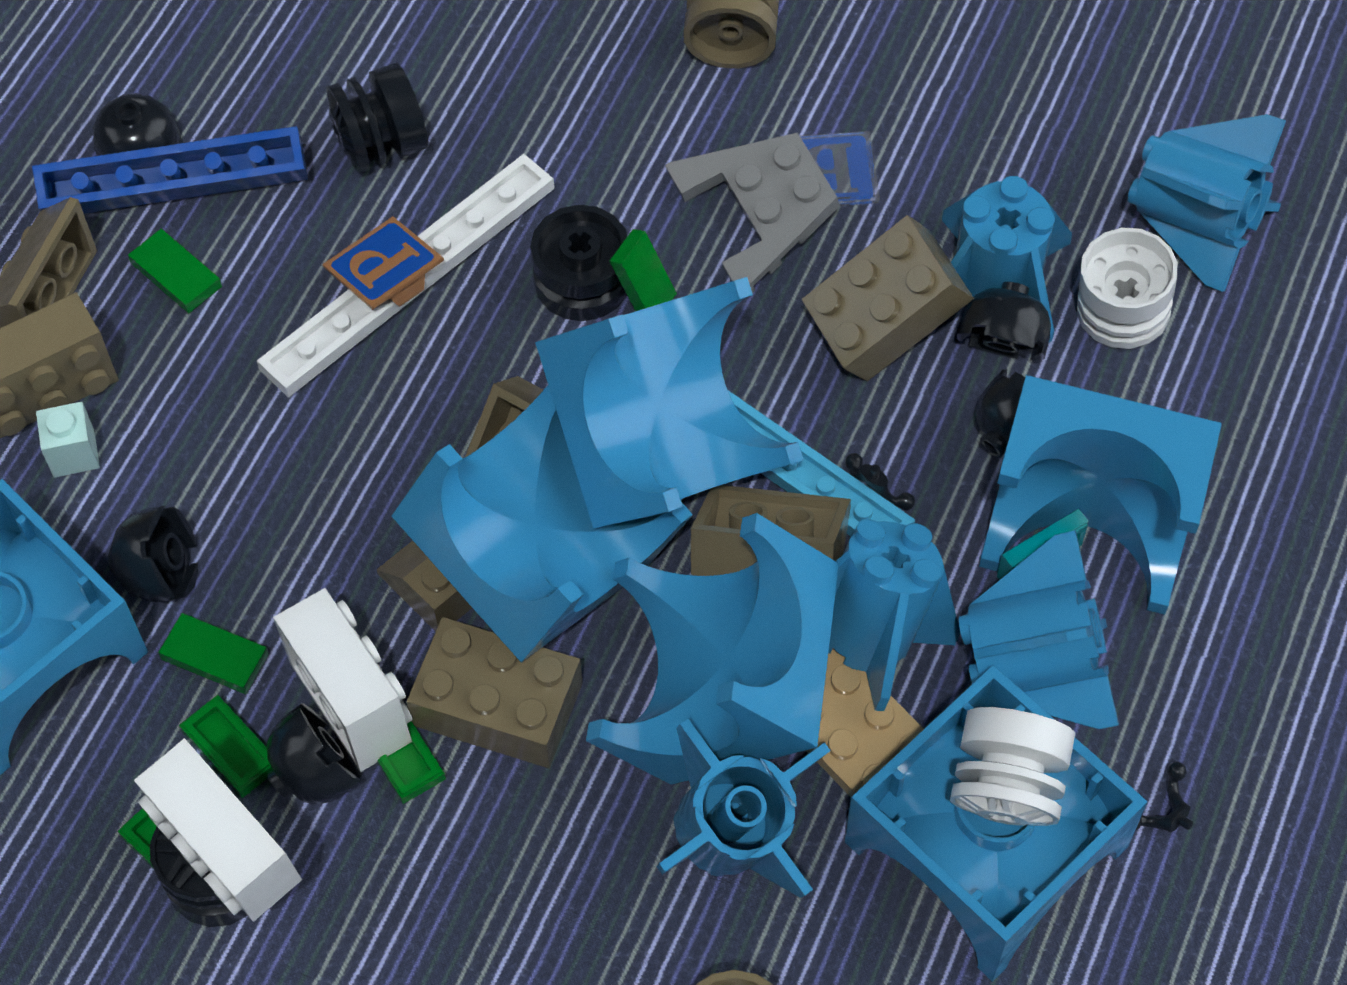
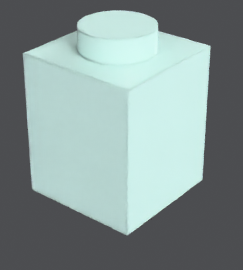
(67, 439)

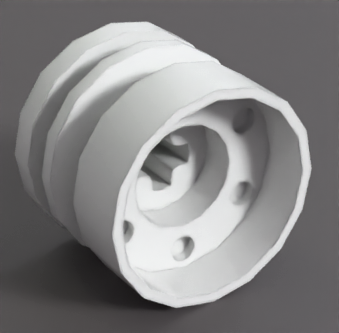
(1126, 287)
(1014, 755)

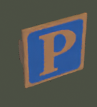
(385, 264)

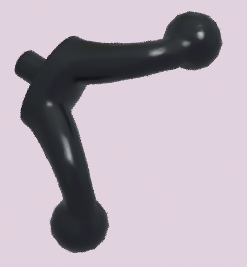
(877, 479)
(1176, 772)

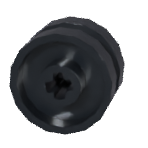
(573, 263)

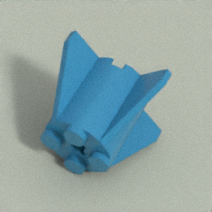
(1208, 189)
(1005, 237)
(887, 598)
(1045, 635)
(758, 798)

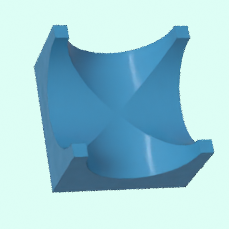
(652, 407)
(1117, 461)
(518, 532)
(51, 613)
(733, 655)
(986, 871)

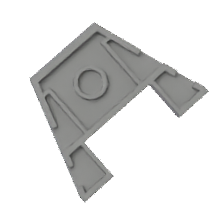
(776, 189)

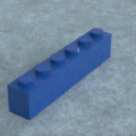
(174, 171)

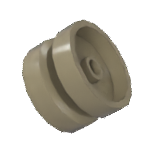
(731, 31)

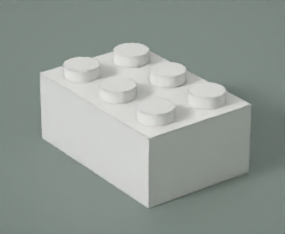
(345, 678)
(215, 832)

